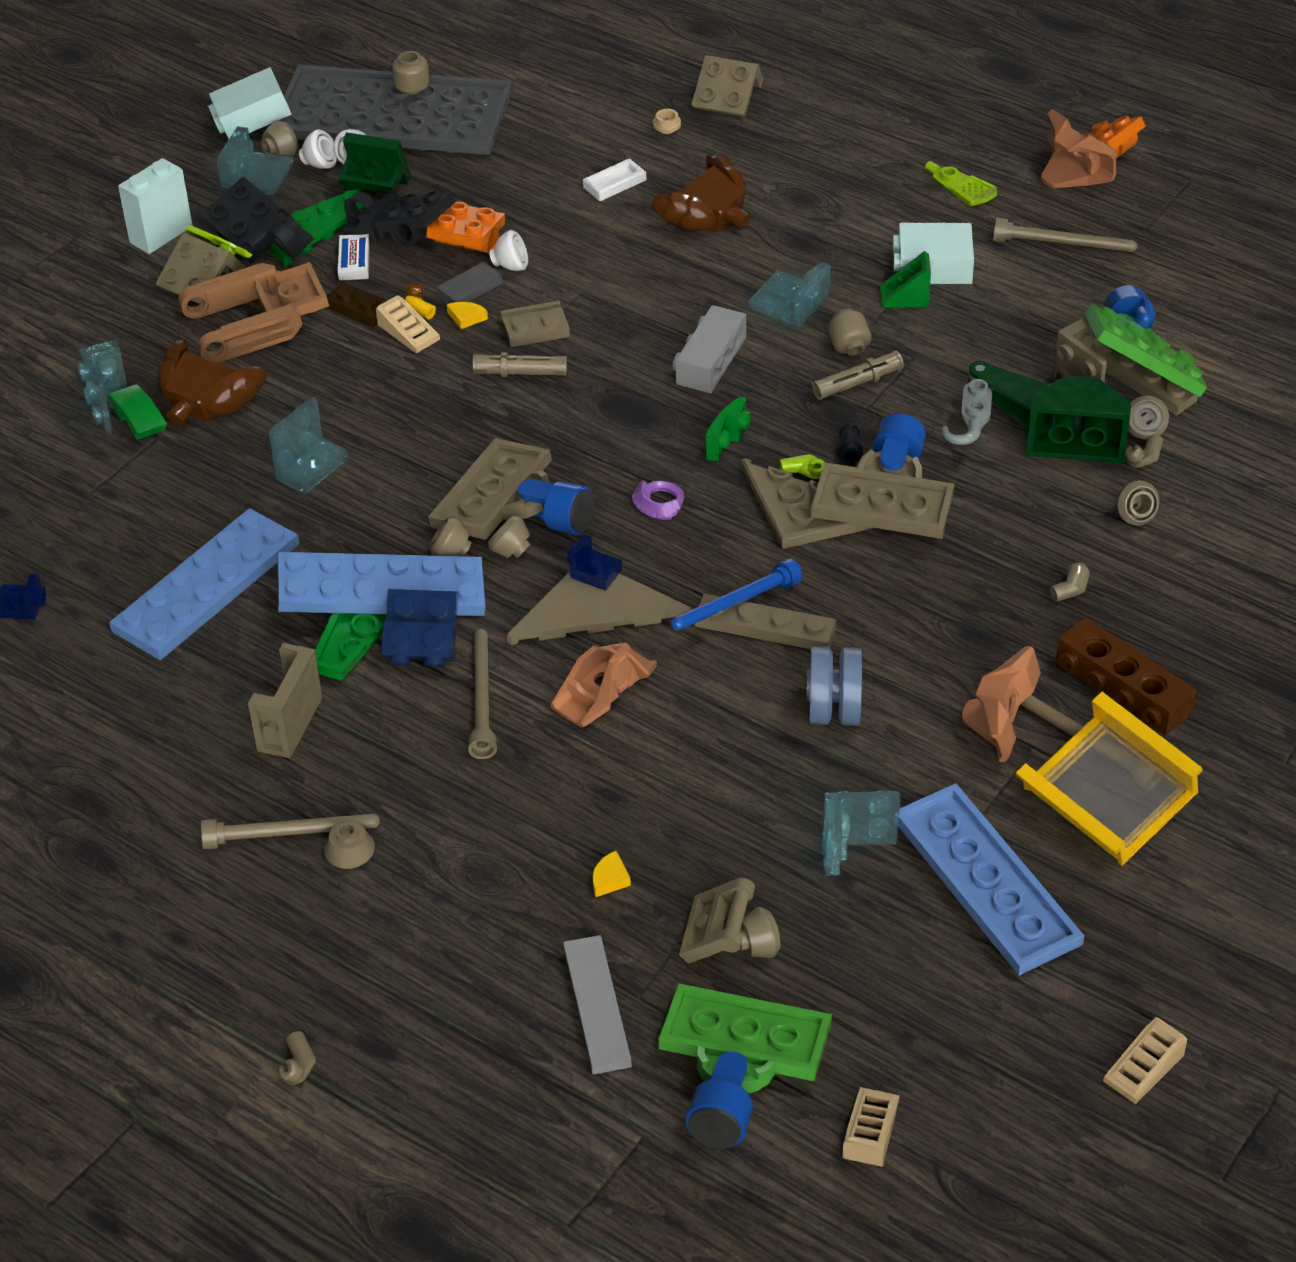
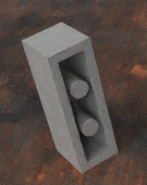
(710, 349)

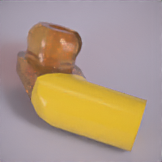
(416, 300)

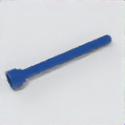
(783, 575)

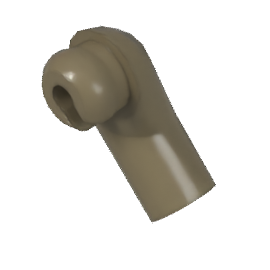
(1139, 458)
(1075, 583)
(302, 1061)

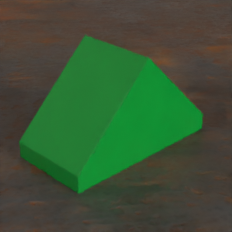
(909, 285)

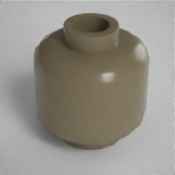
(410, 72)
(849, 332)

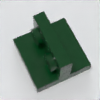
(373, 163)

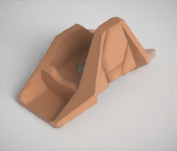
(1067, 166)
(582, 699)
(999, 700)

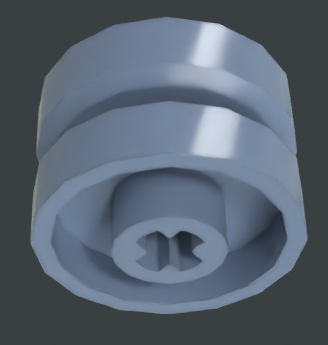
(835, 685)

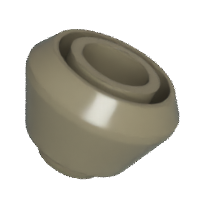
(279, 139)
(1155, 410)
(1137, 503)
(510, 538)
(450, 539)
(348, 845)
(760, 934)

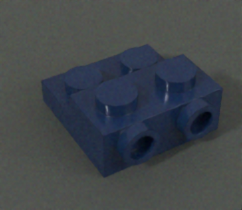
(420, 627)

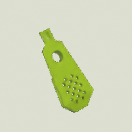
(966, 188)
(216, 241)

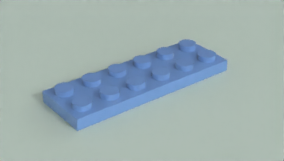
(362, 581)
(203, 584)
(989, 879)

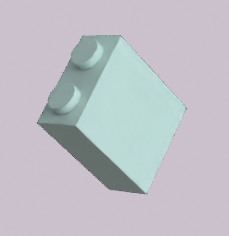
(249, 103)
(155, 205)
(948, 250)

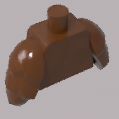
(708, 201)
(204, 387)

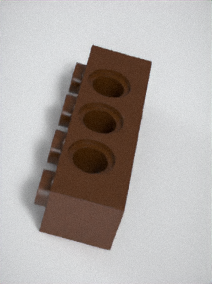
(1125, 676)

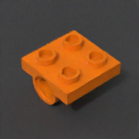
(1119, 134)
(467, 227)

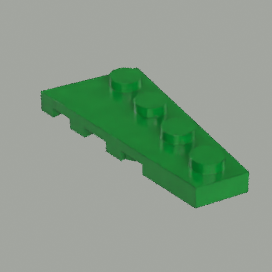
(319, 221)
(346, 642)

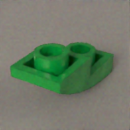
(138, 411)
(726, 428)

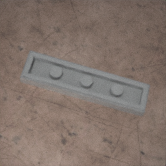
(597, 1005)

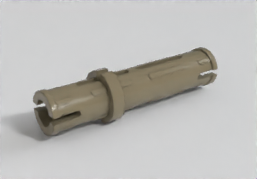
(512, 364)
(870, 370)

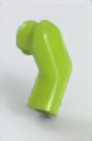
(805, 464)

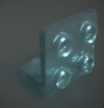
(261, 169)
(792, 297)
(103, 374)
(301, 452)
(857, 821)

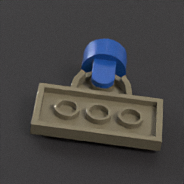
(512, 482)
(886, 485)

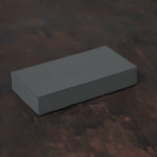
(469, 284)

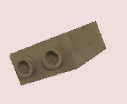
(283, 719)

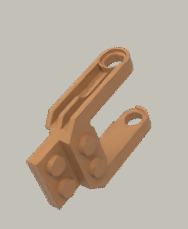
(281, 295)

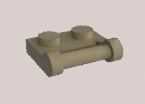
(707, 918)

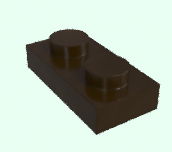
(355, 303)

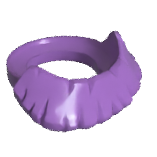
(660, 511)

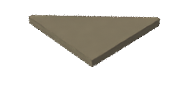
(788, 507)
(582, 607)

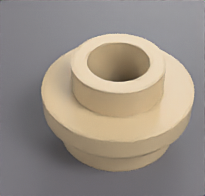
(666, 121)

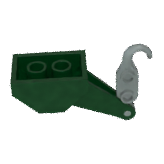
(1063, 419)

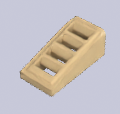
(389, 319)
(1160, 1040)
(865, 1149)

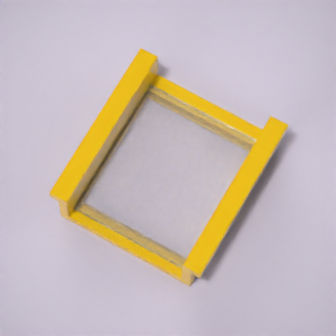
(1115, 780)

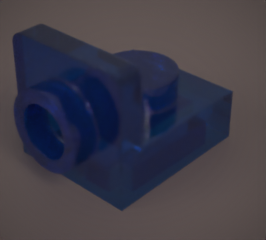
(592, 566)
(22, 600)

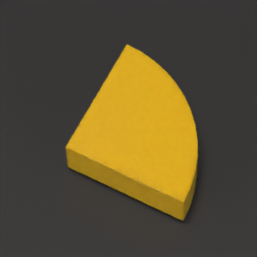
(466, 313)
(610, 875)

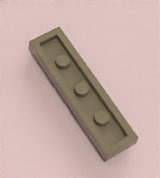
(1144, 380)
(771, 624)

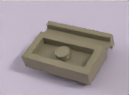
(535, 324)

